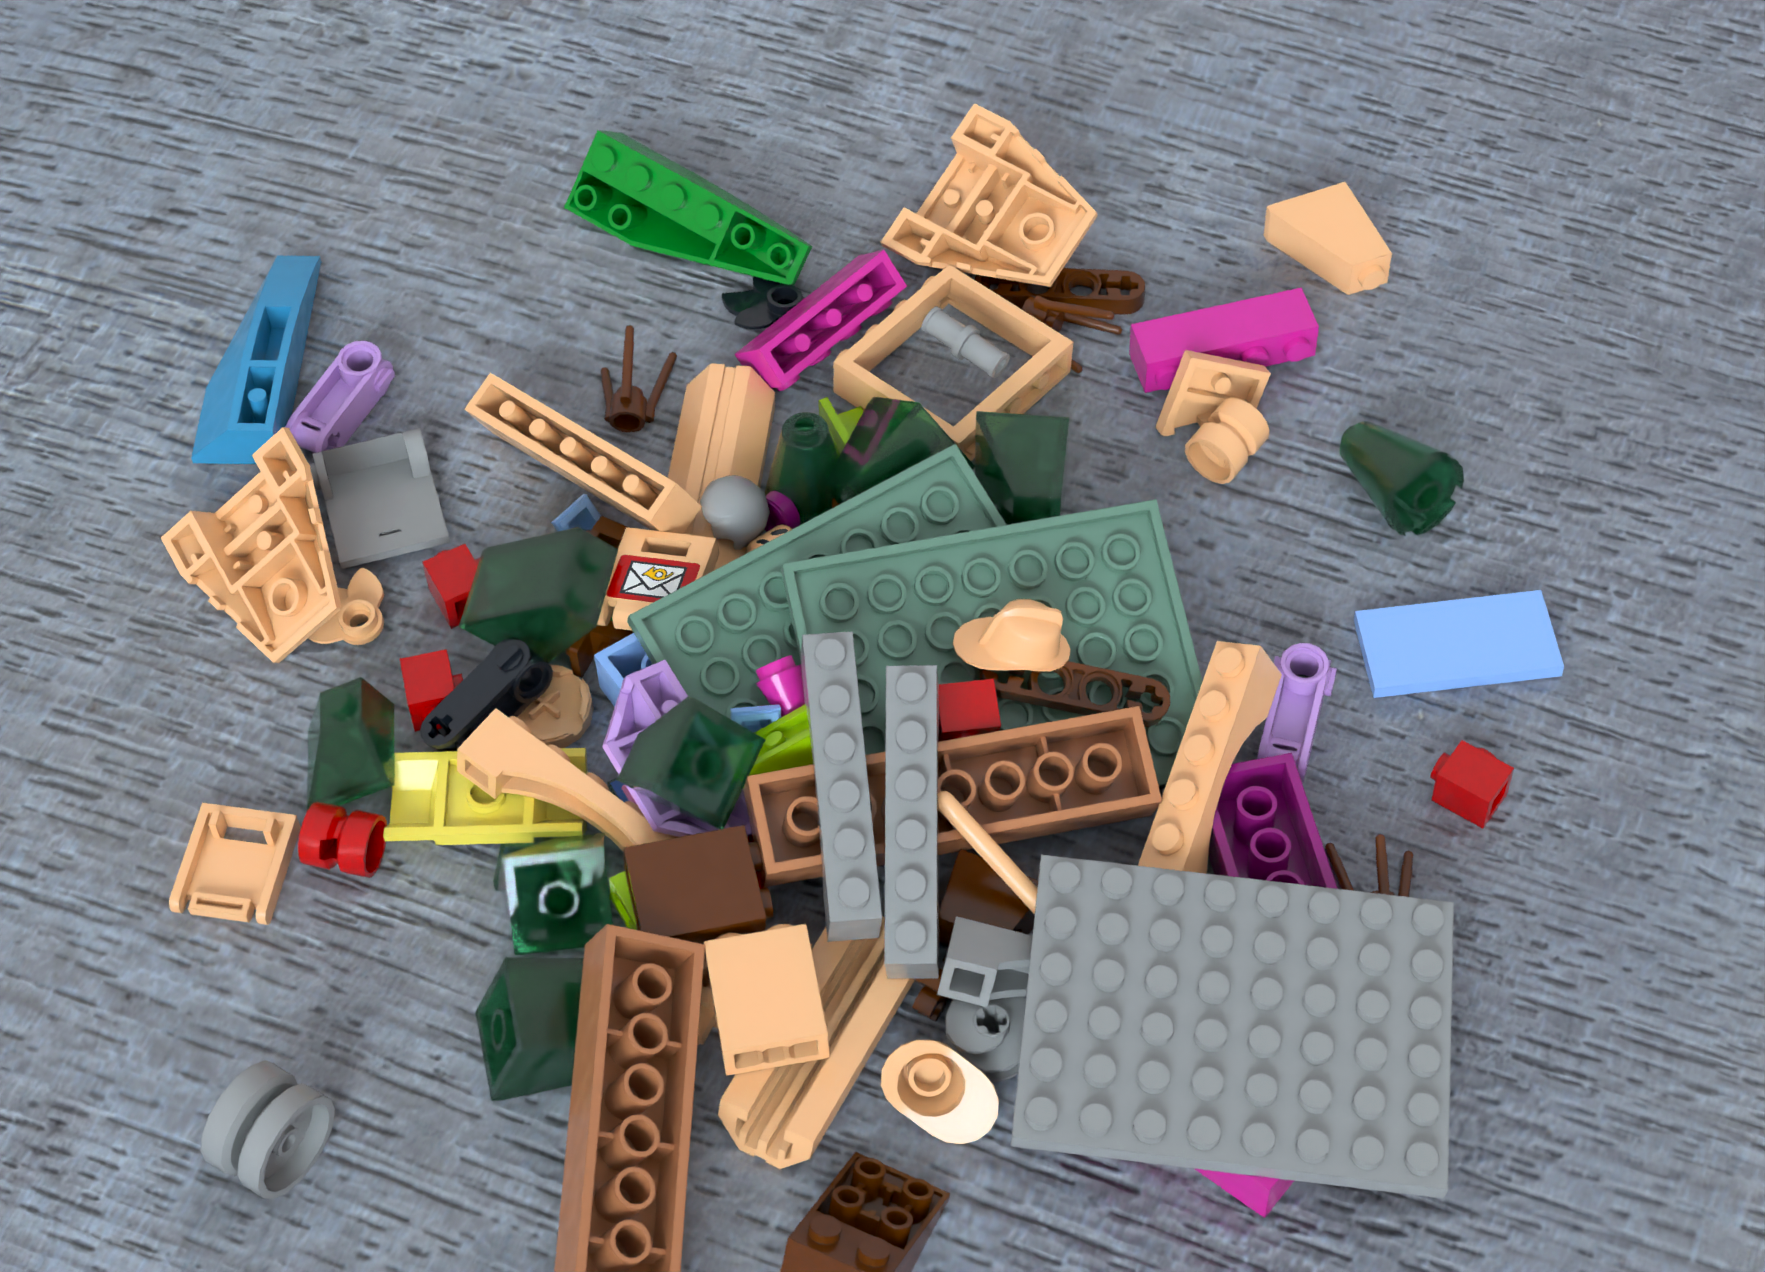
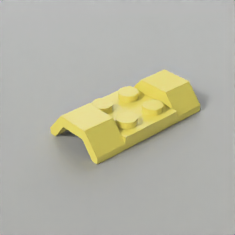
(446, 807)

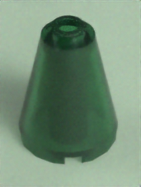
(803, 463)
(1402, 476)

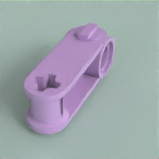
(341, 398)
(1297, 704)

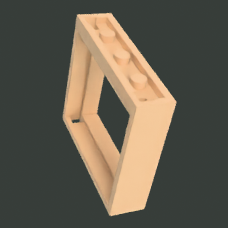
(1047, 367)

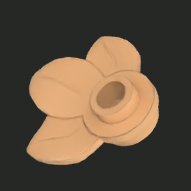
(359, 605)

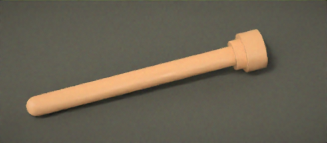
(988, 849)

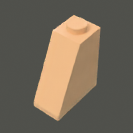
(1331, 238)

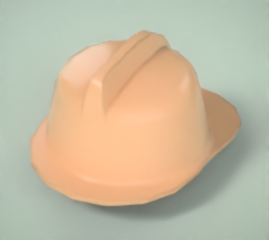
(1016, 638)
(940, 1091)

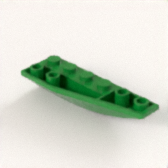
(679, 213)

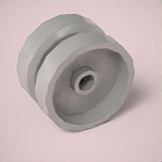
(267, 1129)

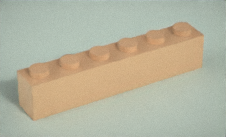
(582, 457)

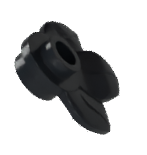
(763, 304)

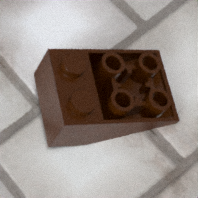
(866, 1222)

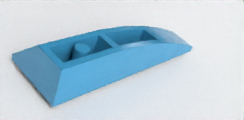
(261, 368)

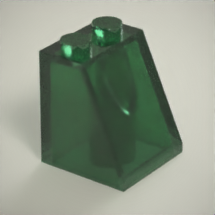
(884, 443)
(1022, 463)
(540, 590)
(530, 1025)

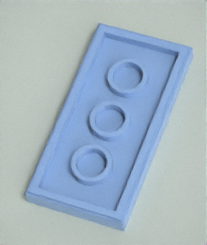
(1458, 643)

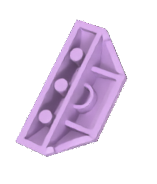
(642, 701)

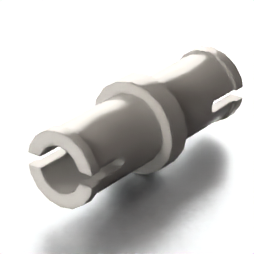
(965, 342)

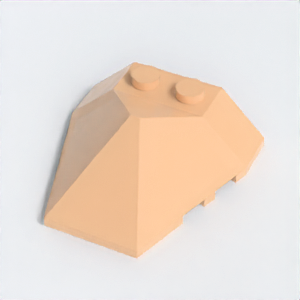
(995, 209)
(264, 553)

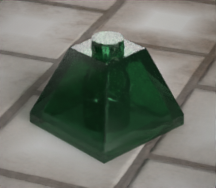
(350, 744)
(693, 762)
(558, 893)

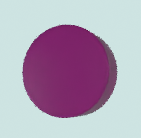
(781, 511)

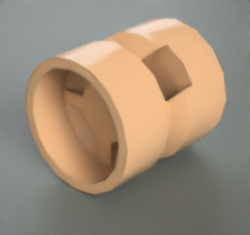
(1227, 440)

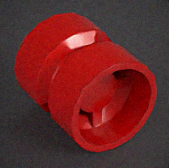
(335, 838)

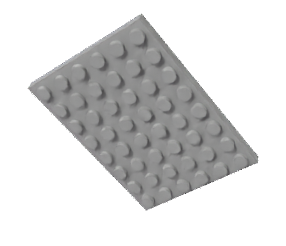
(1238, 1026)

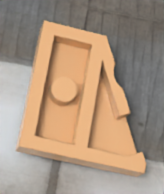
(1204, 384)

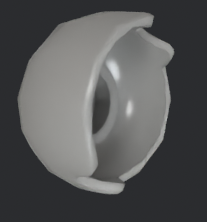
(735, 509)

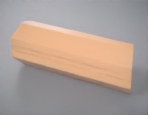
(722, 434)
(790, 1107)

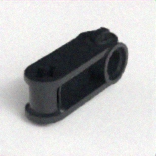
(504, 680)

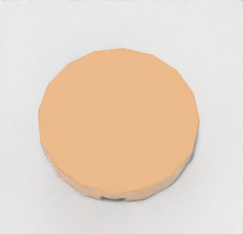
(562, 711)

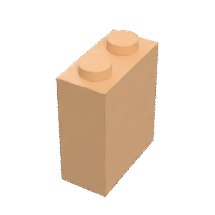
(766, 999)

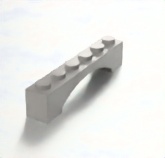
(841, 787)
(911, 822)
(985, 963)

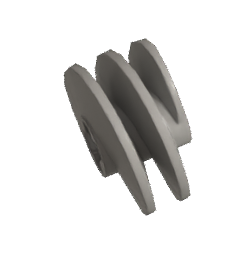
(968, 1035)

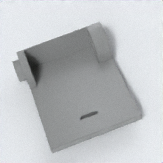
(380, 498)

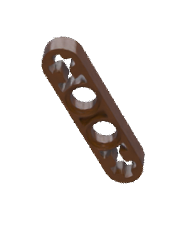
(1111, 280)
(1074, 696)

